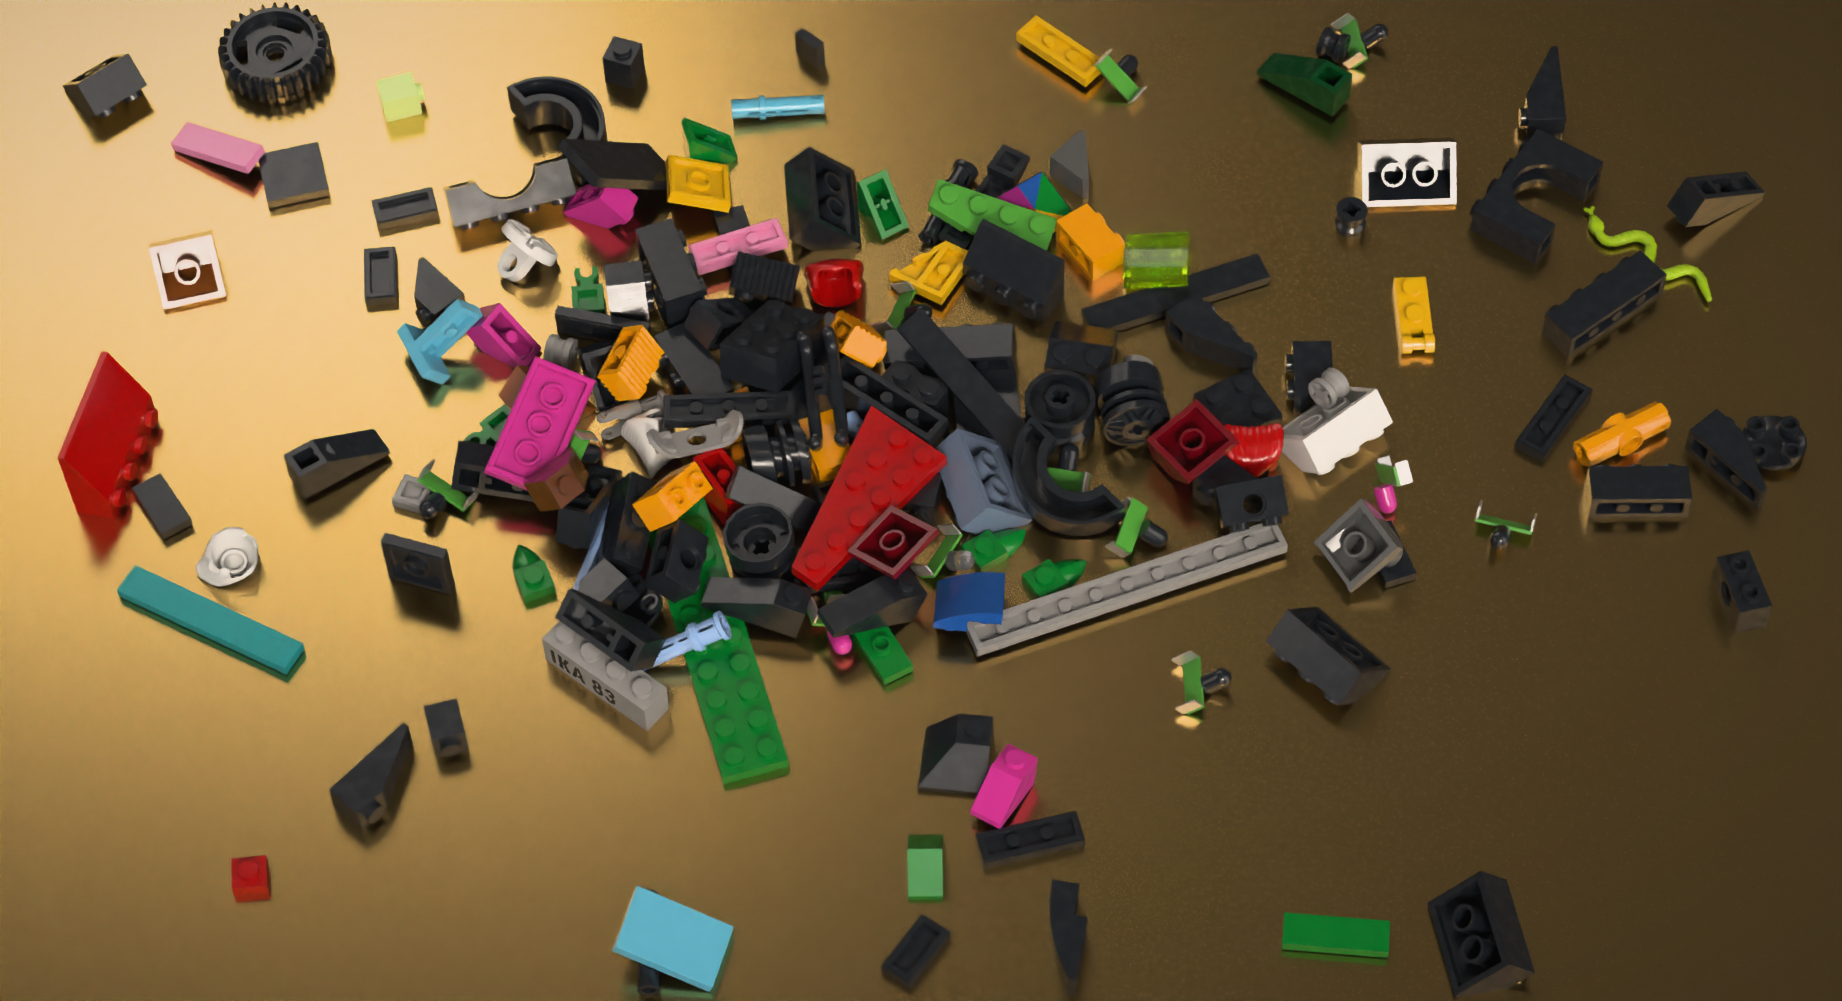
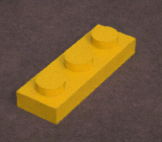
(1059, 50)

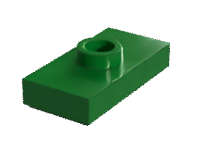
(883, 653)

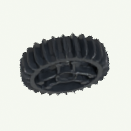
(271, 31)

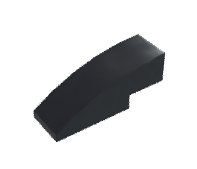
(1067, 932)

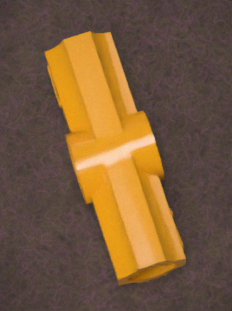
(1622, 434)

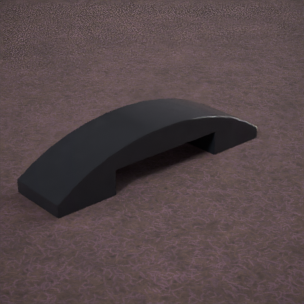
(1003, 174)

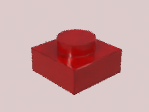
(250, 875)

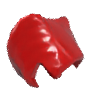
(834, 281)
(1257, 447)

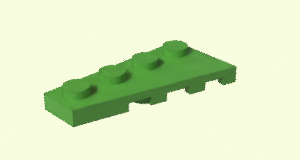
(967, 208)

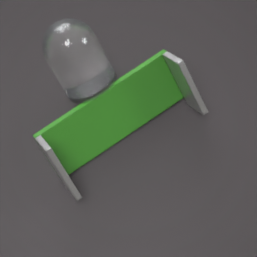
(954, 559)

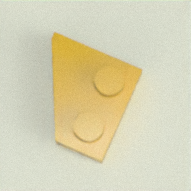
(933, 272)

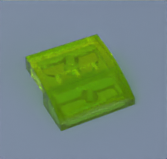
(1157, 260)

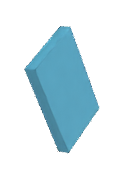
(673, 938)

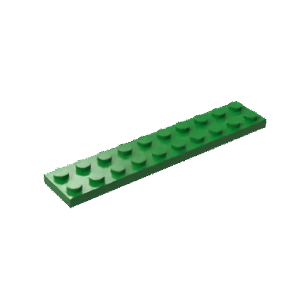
(727, 676)

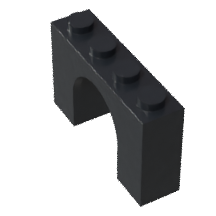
(1542, 161)

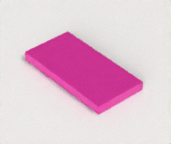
(539, 422)

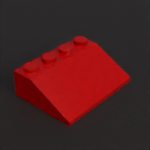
(106, 439)

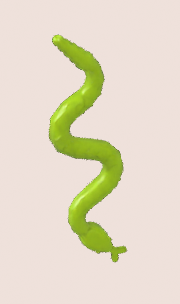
(1596, 227)

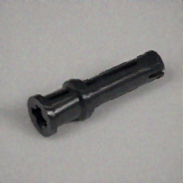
(962, 174)

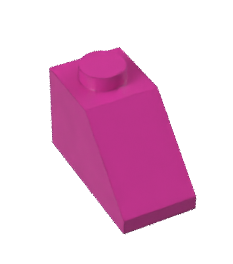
(602, 205)
(503, 337)
(1005, 786)

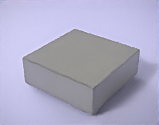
(410, 494)

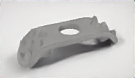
(717, 436)

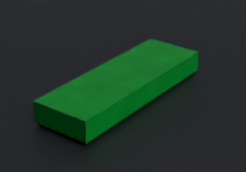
(1335, 935)

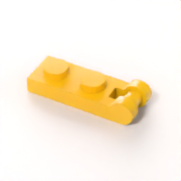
(1413, 314)

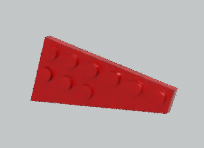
(880, 470)

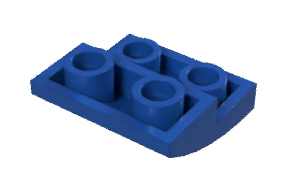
(969, 598)

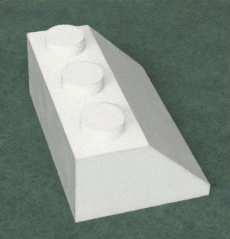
(1327, 435)

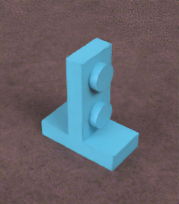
(431, 344)

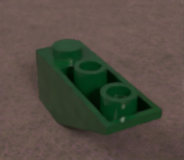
(1309, 79)

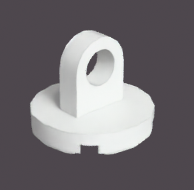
(525, 249)

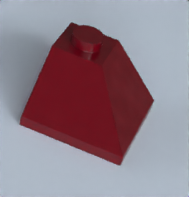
(1190, 443)
(893, 542)

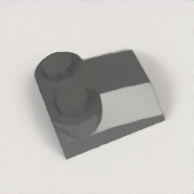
(1360, 544)

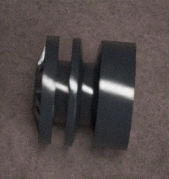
(1131, 402)
(779, 453)
(760, 542)

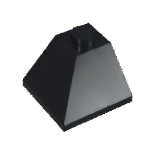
(957, 754)

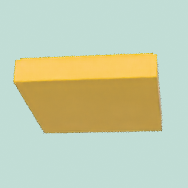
(698, 183)

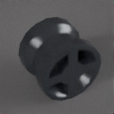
(1333, 44)
(1344, 222)

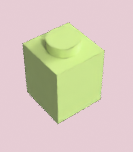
(400, 96)

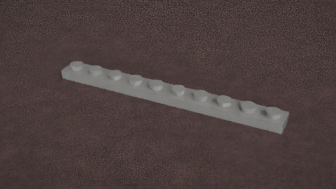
(1127, 587)

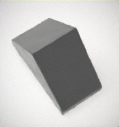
(1070, 165)

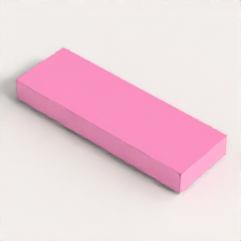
(217, 147)
(723, 249)

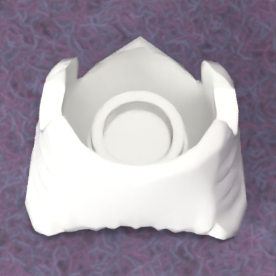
(635, 432)
(228, 557)

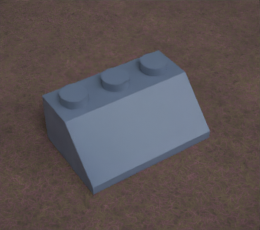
(980, 484)

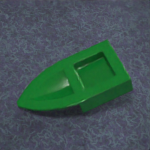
(994, 547)
(531, 575)
(1053, 577)

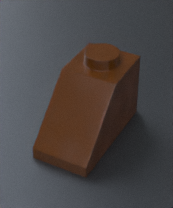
(558, 482)

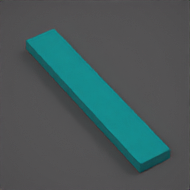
(210, 619)

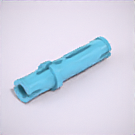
(779, 106)

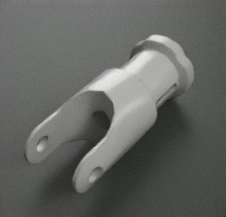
(629, 410)

